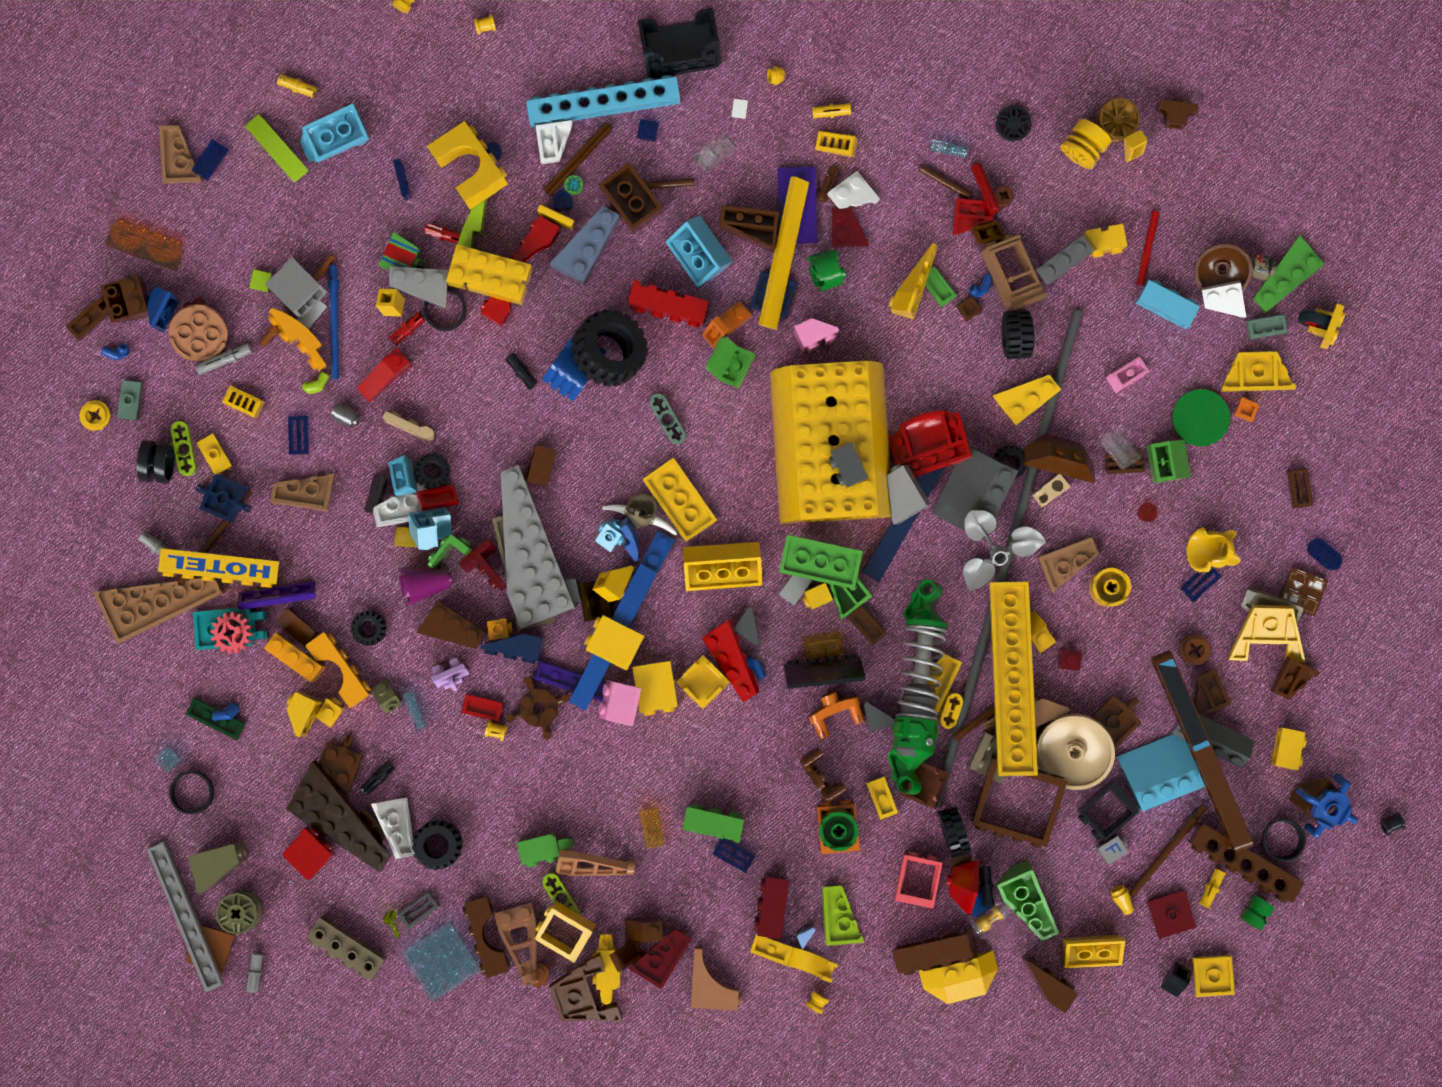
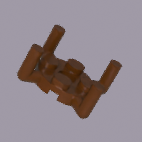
(527, 707)
(818, 779)

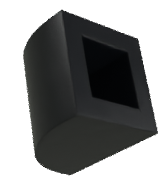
(1176, 979)

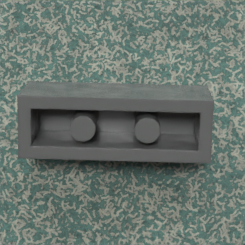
(1066, 259)

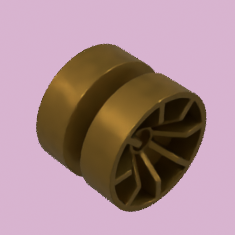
(1118, 118)

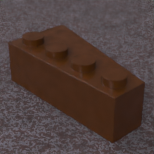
(935, 952)

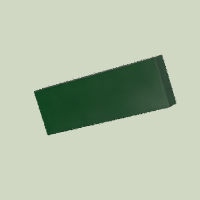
(202, 712)

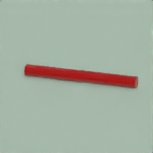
(1147, 248)

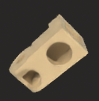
(1051, 490)

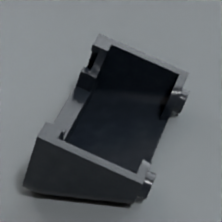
(680, 46)

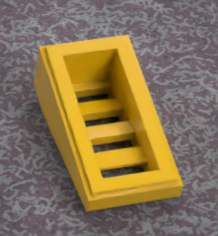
(1134, 145)
(852, 146)
(256, 408)

